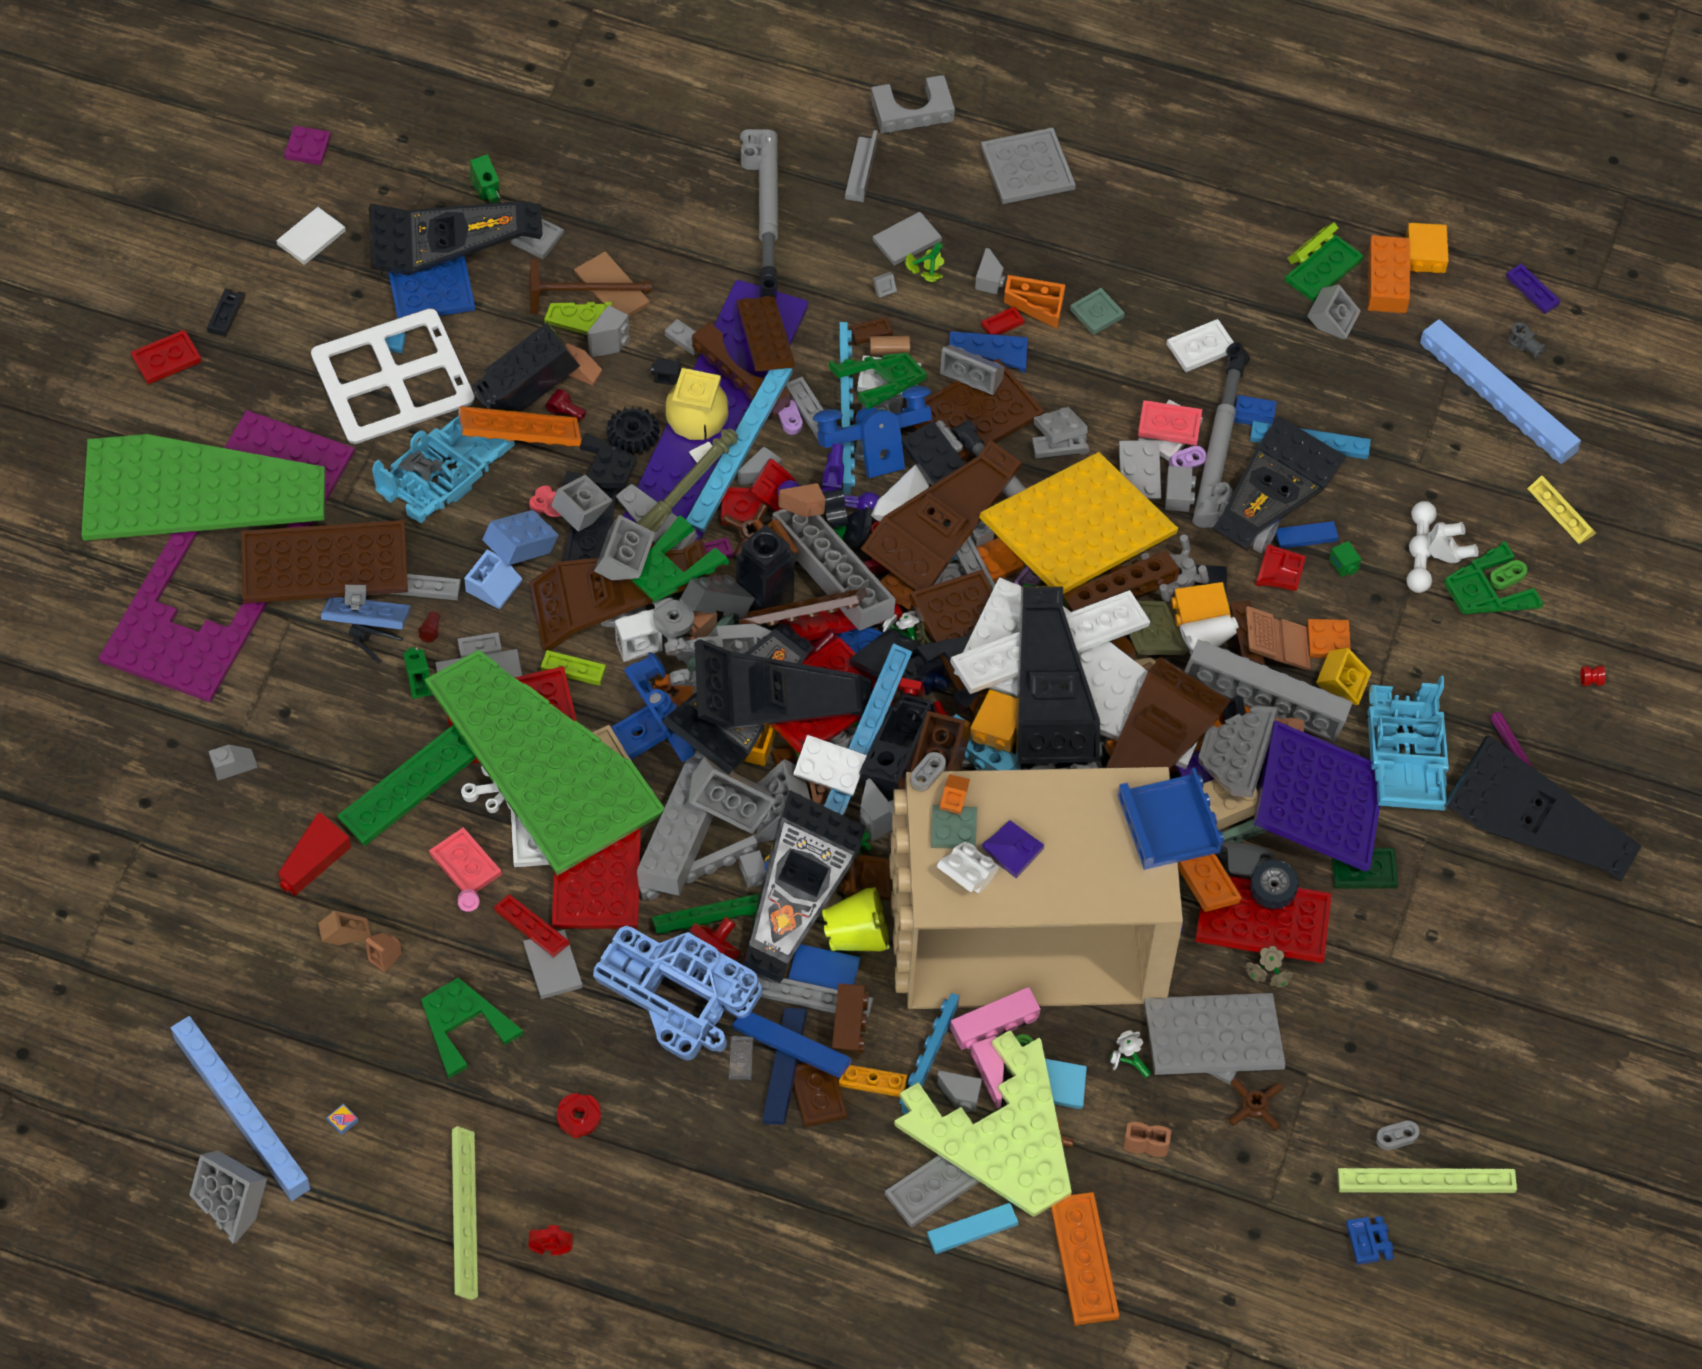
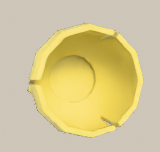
(696, 402)

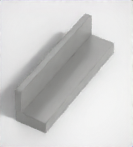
(861, 168)

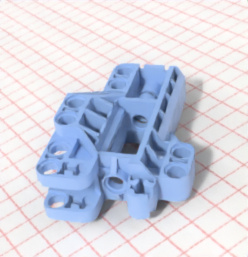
(671, 961)

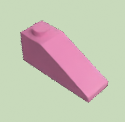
(990, 1067)

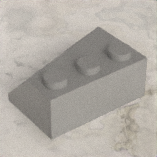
(778, 784)
(228, 1192)

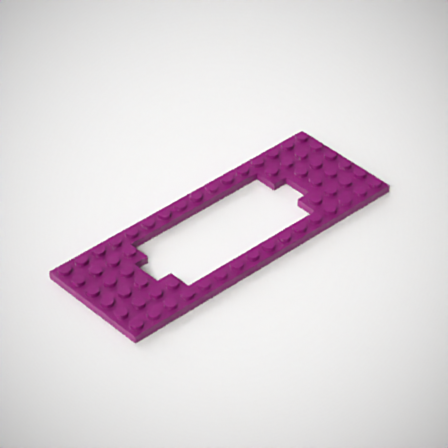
(195, 661)

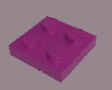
(307, 145)

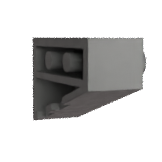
(717, 594)

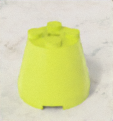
(857, 923)

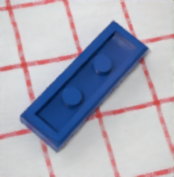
(1306, 535)

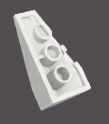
(906, 488)

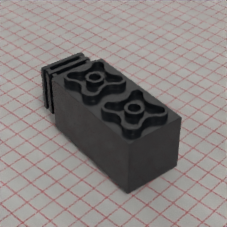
(526, 371)
(766, 569)
(895, 745)

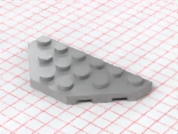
(1237, 750)

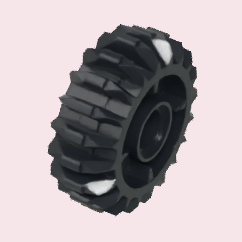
(621, 425)

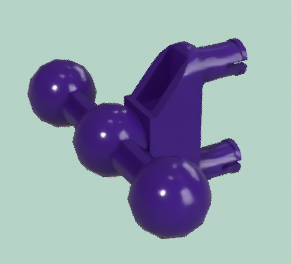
(832, 479)

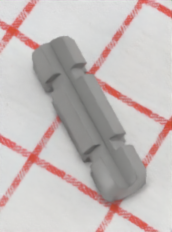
(956, 444)

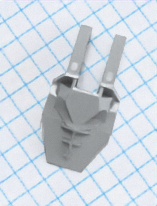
(729, 637)

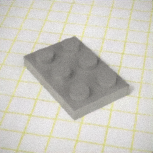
(1141, 466)

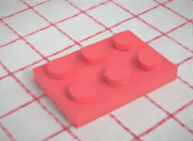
(1170, 422)
(465, 861)

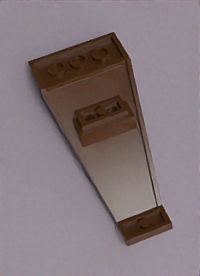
(919, 544)
(576, 597)
(1166, 719)

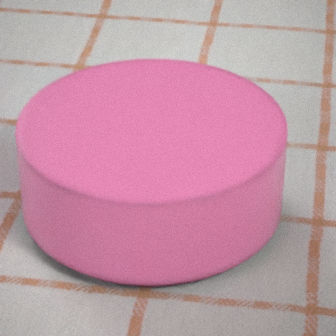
(468, 900)

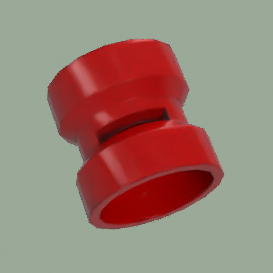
(1592, 676)

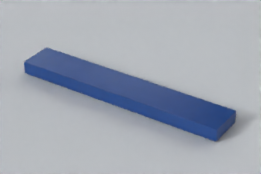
(793, 1044)

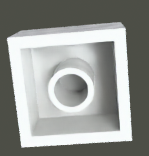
(637, 635)

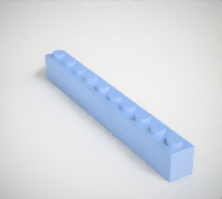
(1500, 391)
(240, 1108)

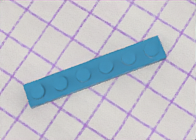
(1347, 445)
(933, 1043)

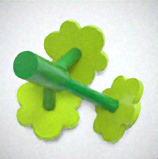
(931, 260)

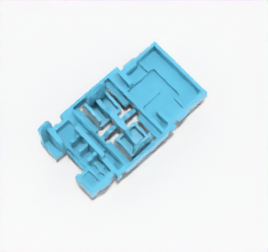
(424, 496)
(1408, 778)

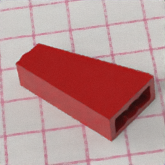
(313, 854)

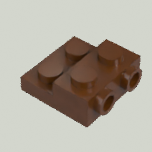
(867, 873)

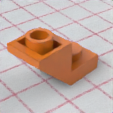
(954, 794)

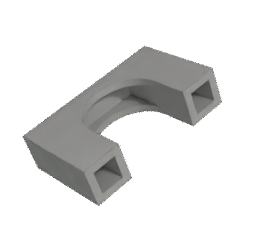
(894, 117)

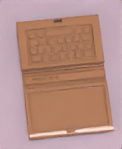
(1277, 638)

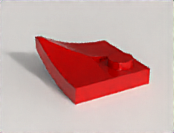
(767, 484)
(1280, 568)

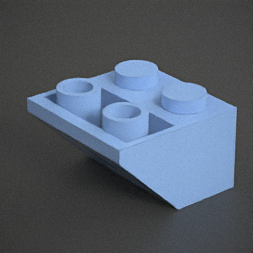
(492, 580)

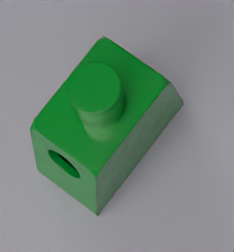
(485, 179)
(415, 663)

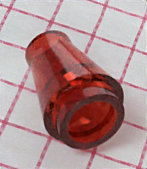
(429, 629)

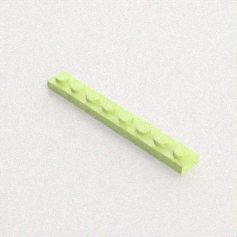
(1426, 1180)
(464, 1213)

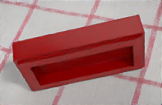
(1002, 322)

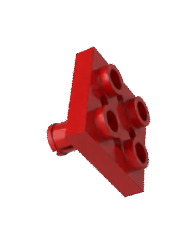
(718, 937)

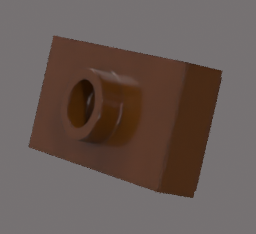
(862, 332)

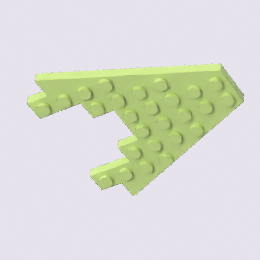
(1012, 1149)

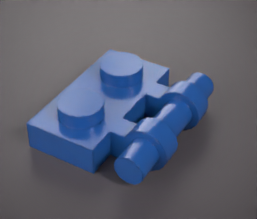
(1363, 1241)

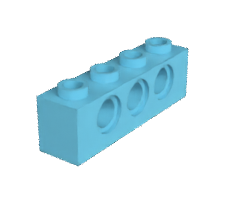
(983, 760)

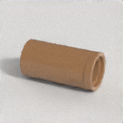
(889, 345)

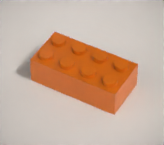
(1388, 274)

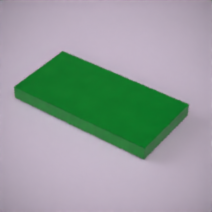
(1324, 267)

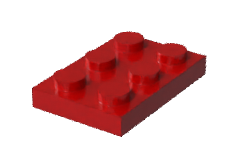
(166, 357)

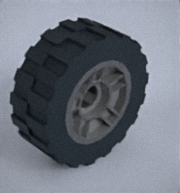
(1283, 878)

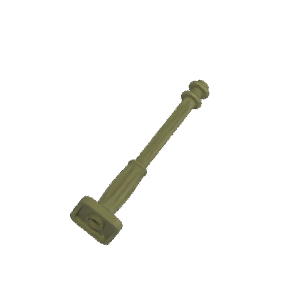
(658, 514)

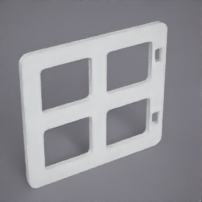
(391, 376)

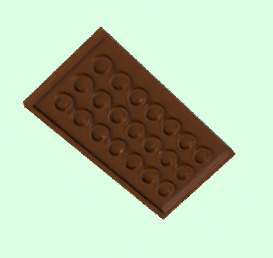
(322, 560)
(952, 612)

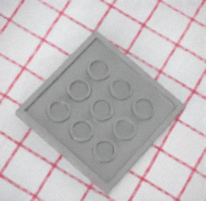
(1027, 165)

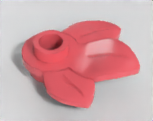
(542, 501)

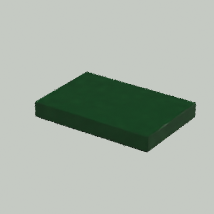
(1379, 876)

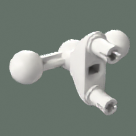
(1436, 543)

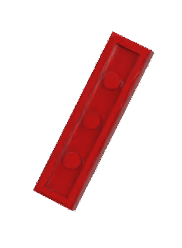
(531, 925)

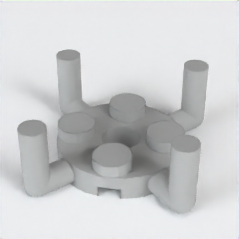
(1188, 569)

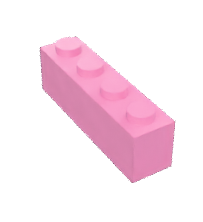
(995, 1018)

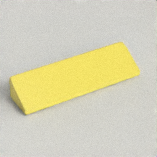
(1561, 510)

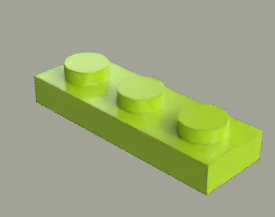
(1313, 244)
(575, 667)

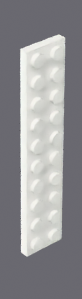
(1089, 628)

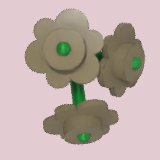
(1271, 960)

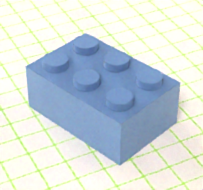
(520, 537)

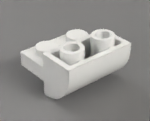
(969, 867)

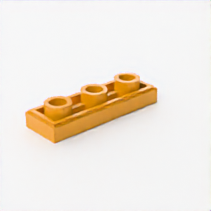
(885, 1083)

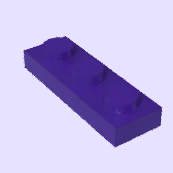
(1533, 288)

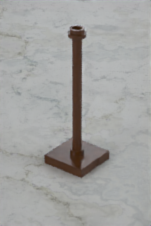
(538, 286)

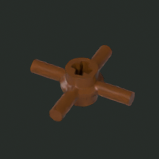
(743, 527)
(1259, 1106)

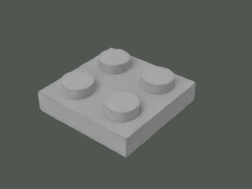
(1060, 425)

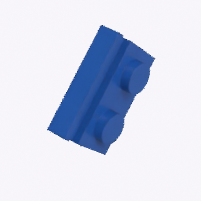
(1254, 409)

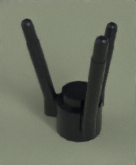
(363, 632)

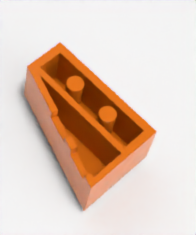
(1036, 298)

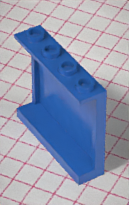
(1170, 820)

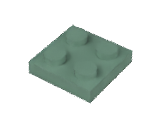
(1097, 311)
(953, 829)

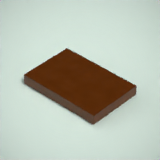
(818, 1096)

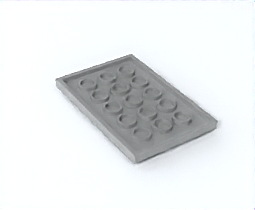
(1214, 1033)

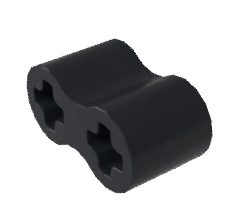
(835, 509)

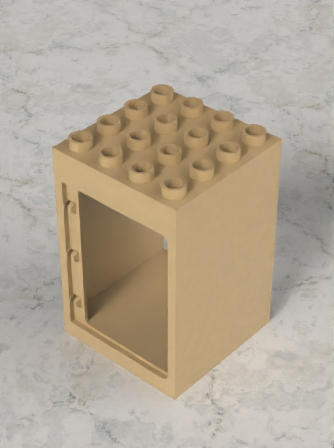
(1071, 926)

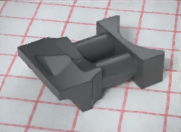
(420, 464)

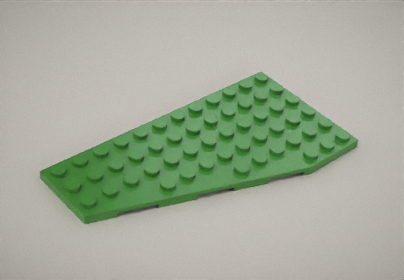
(182, 486)
(550, 769)

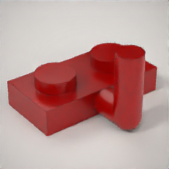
(911, 687)

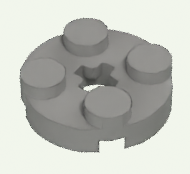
(670, 627)

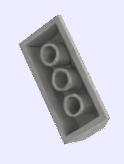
(729, 796)

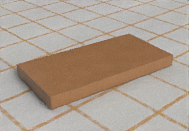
(604, 270)

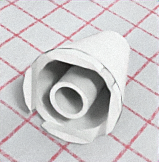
(1213, 630)

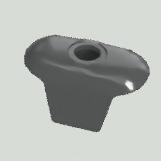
(1242, 858)

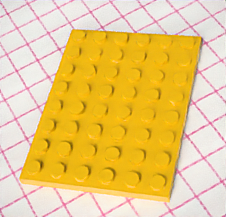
(1078, 523)

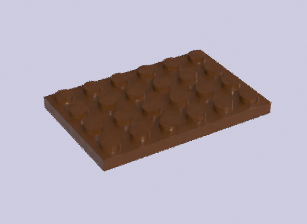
(992, 415)

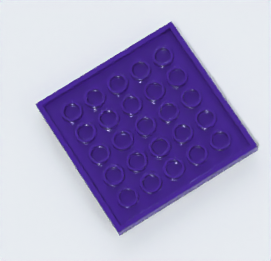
(1318, 796)

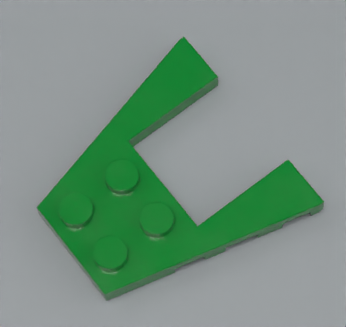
(897, 370)
(661, 576)
(1474, 592)
(454, 1006)

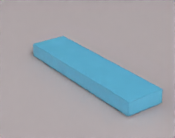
(972, 1228)

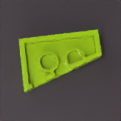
(575, 316)

